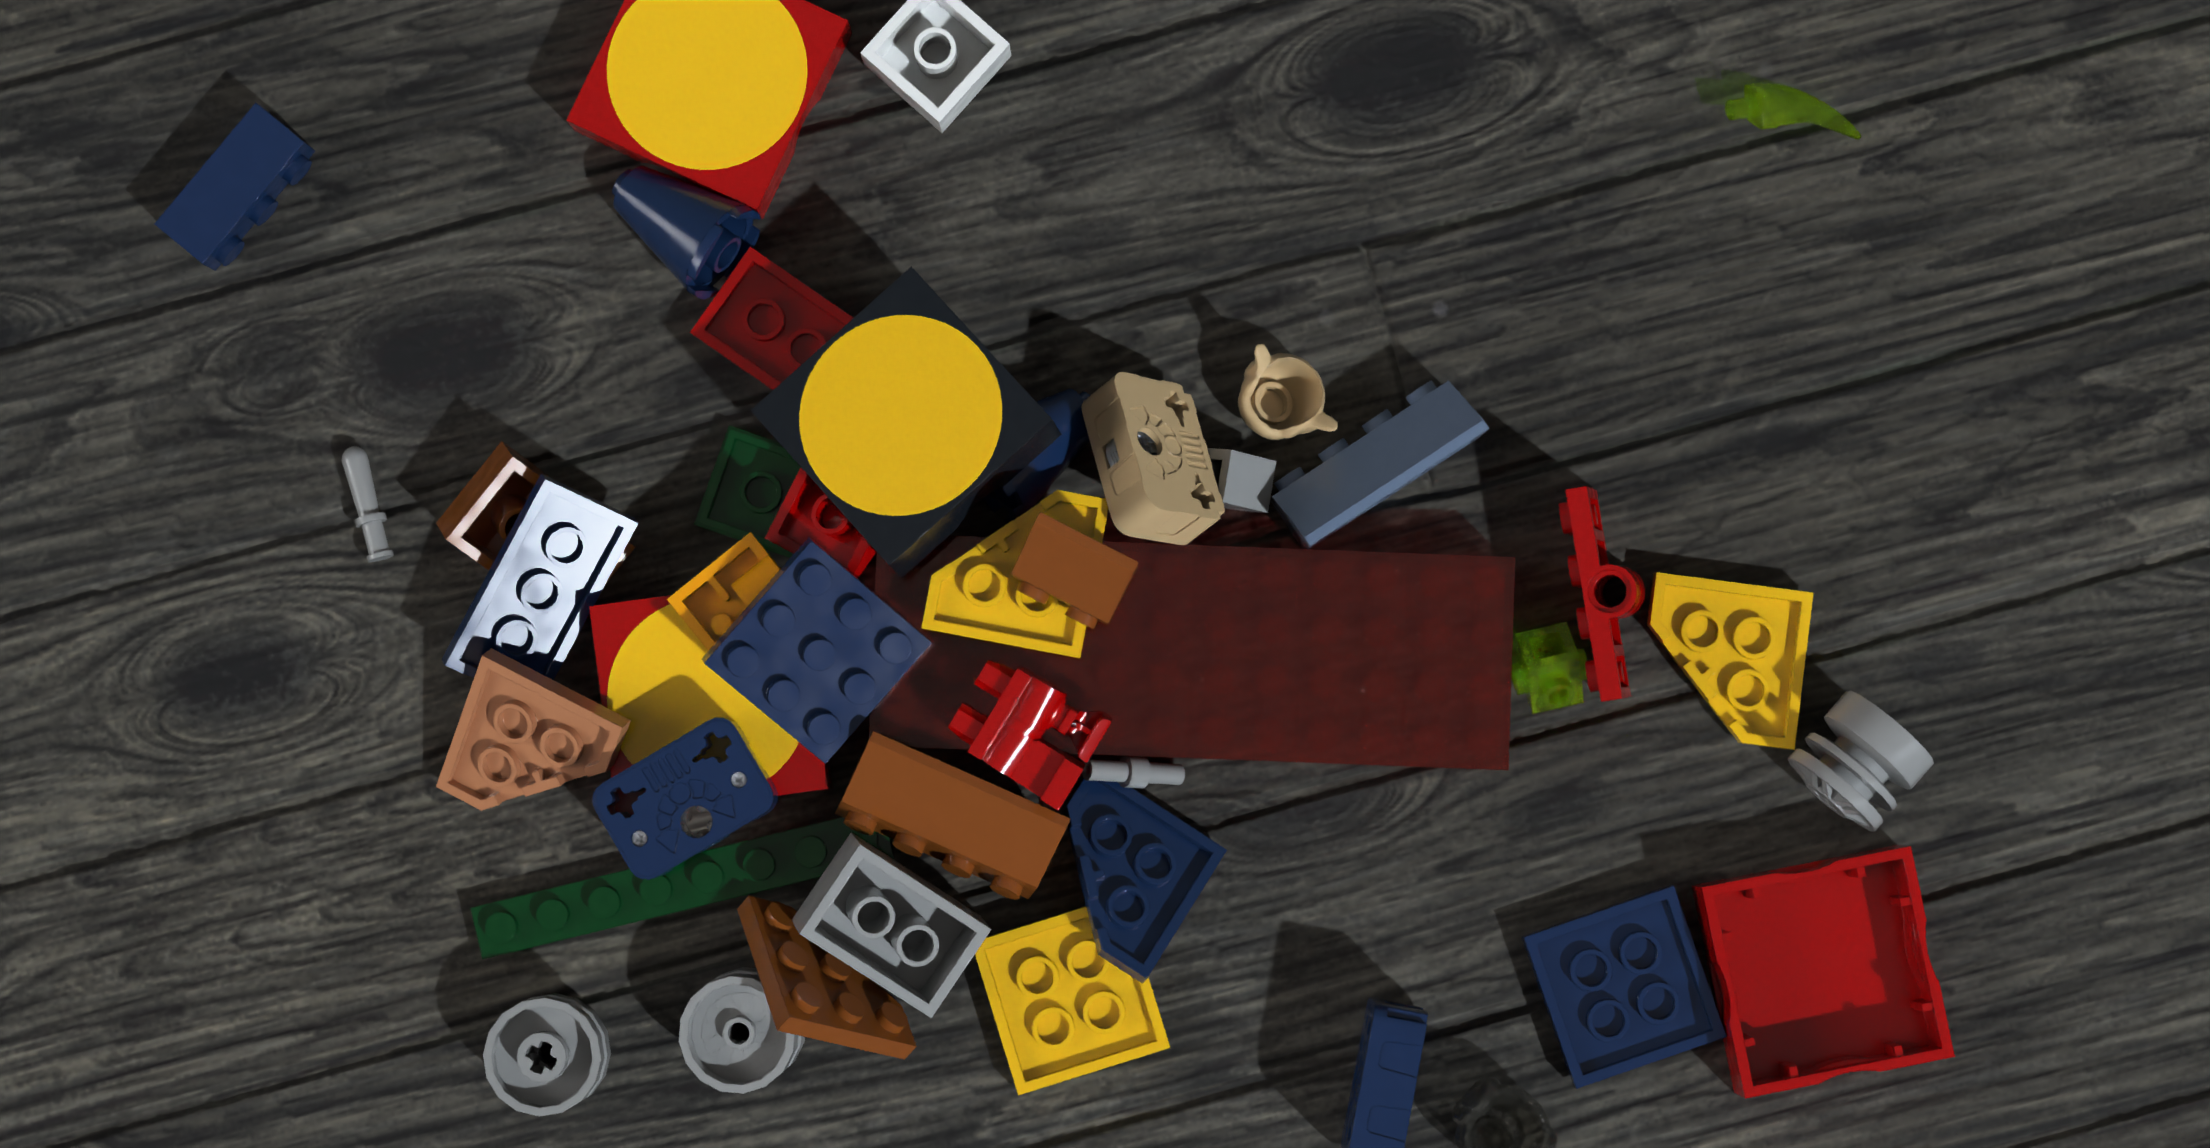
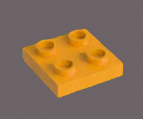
(724, 589)

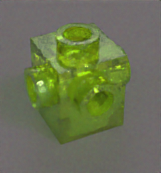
(1549, 668)

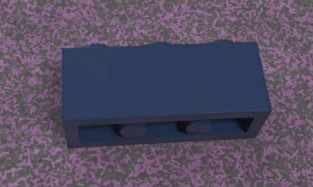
(236, 188)

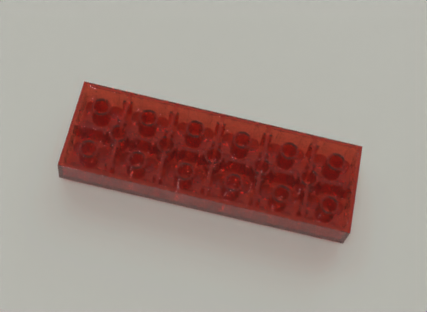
(1253, 658)

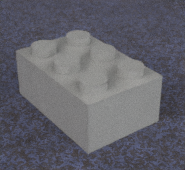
(891, 925)

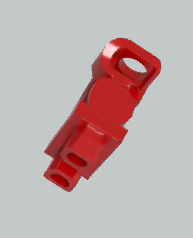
(1014, 730)

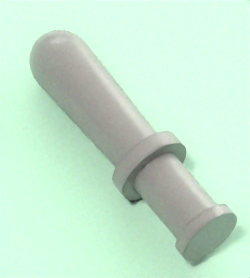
(363, 492)

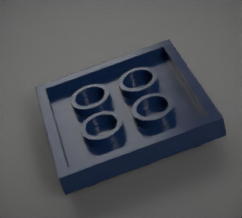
(816, 650)
(1624, 986)

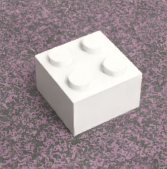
(936, 57)

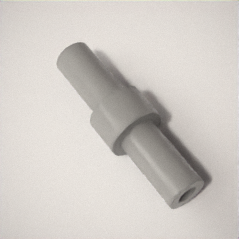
(1133, 772)

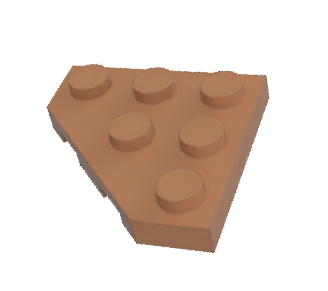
(525, 736)

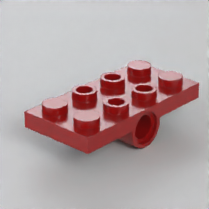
(1591, 571)

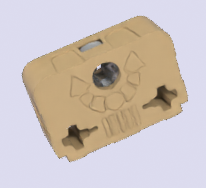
(1152, 459)

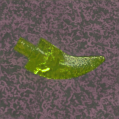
(1779, 105)

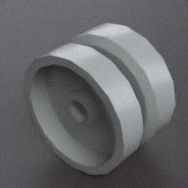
(717, 1050)
(515, 1058)

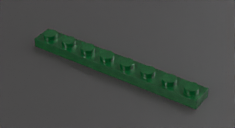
(698, 881)

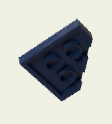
(1135, 871)

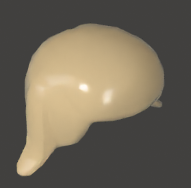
(1282, 396)

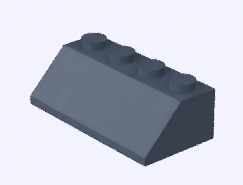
(1377, 464)

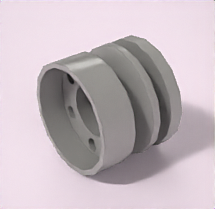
(1860, 760)

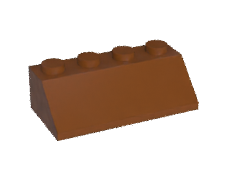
(951, 817)

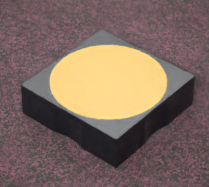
(906, 421)

